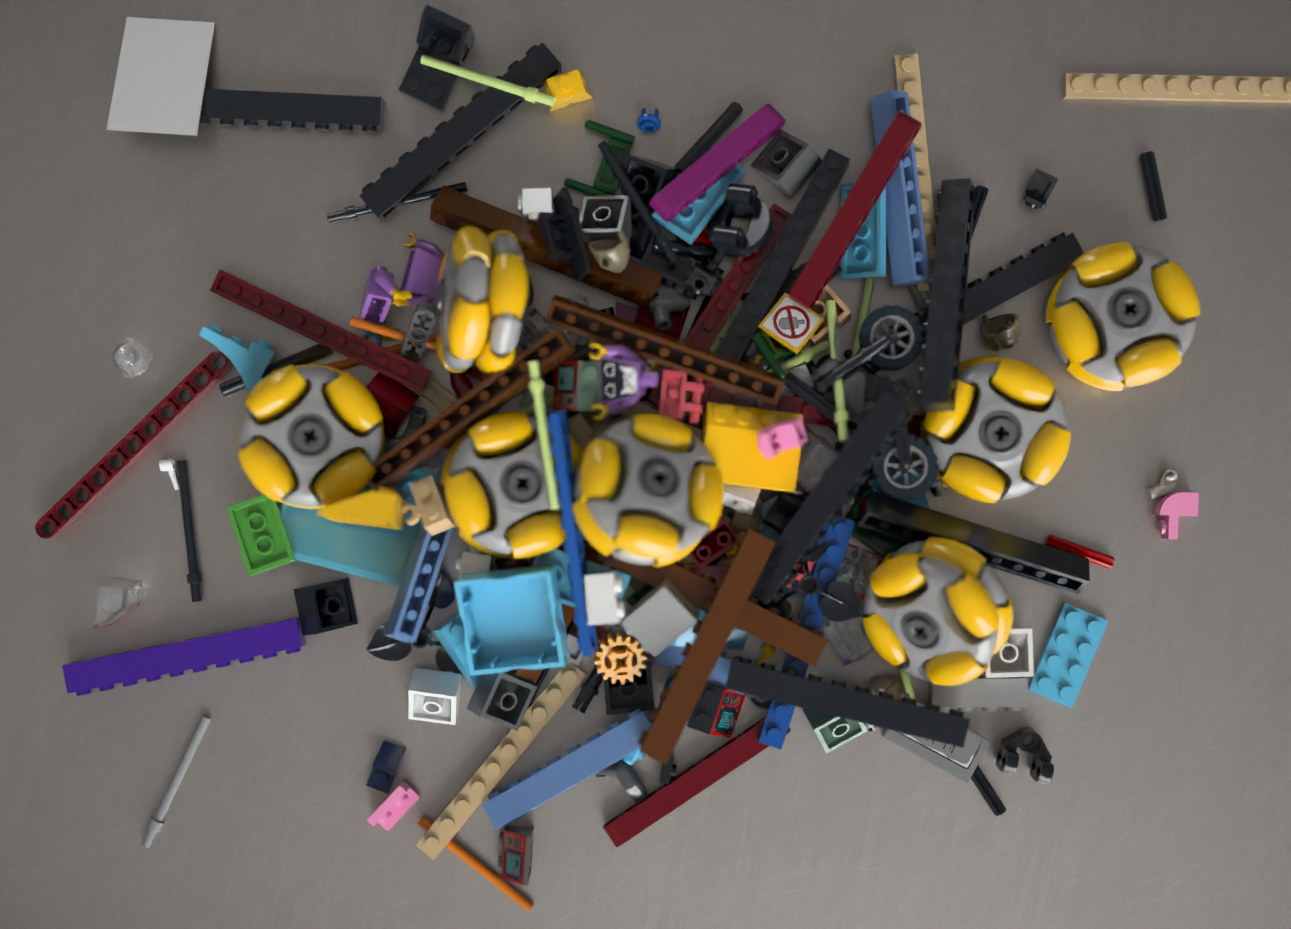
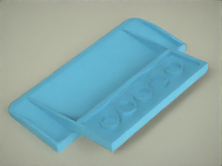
(354, 548)

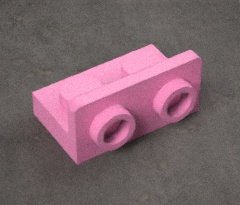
(394, 806)

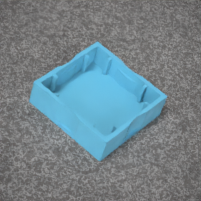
(512, 619)

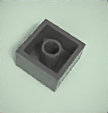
(501, 699)

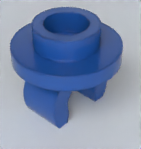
(649, 122)

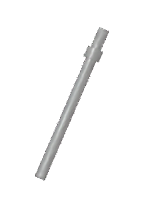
(156, 822)

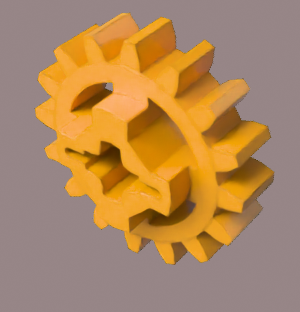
(620, 667)

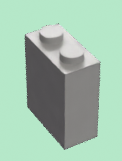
(660, 618)

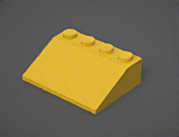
(732, 441)
(371, 509)

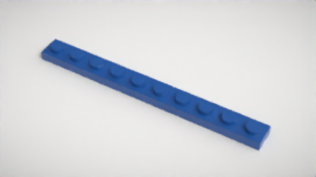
(574, 541)
(826, 571)

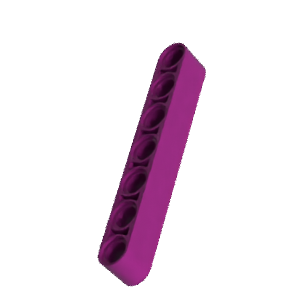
(717, 162)

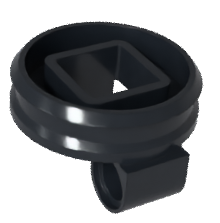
(743, 203)

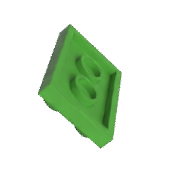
(260, 534)

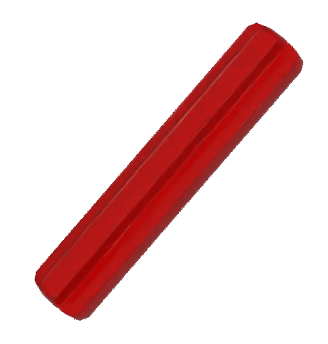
(1094, 556)

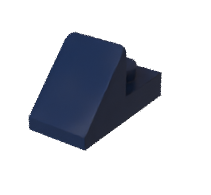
(385, 766)

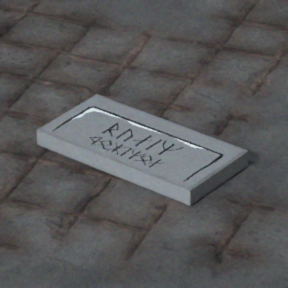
(952, 759)

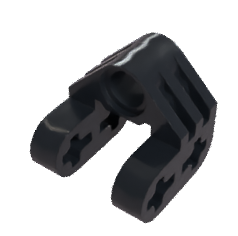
(1008, 759)

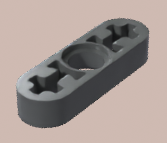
(417, 323)

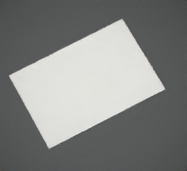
(161, 76)

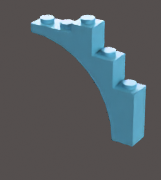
(248, 361)

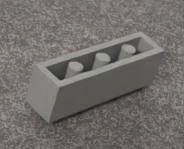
(981, 692)

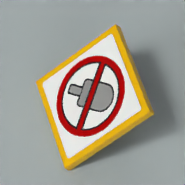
(791, 323)

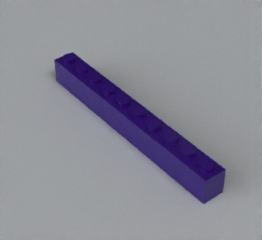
(183, 655)

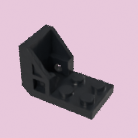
(443, 39)

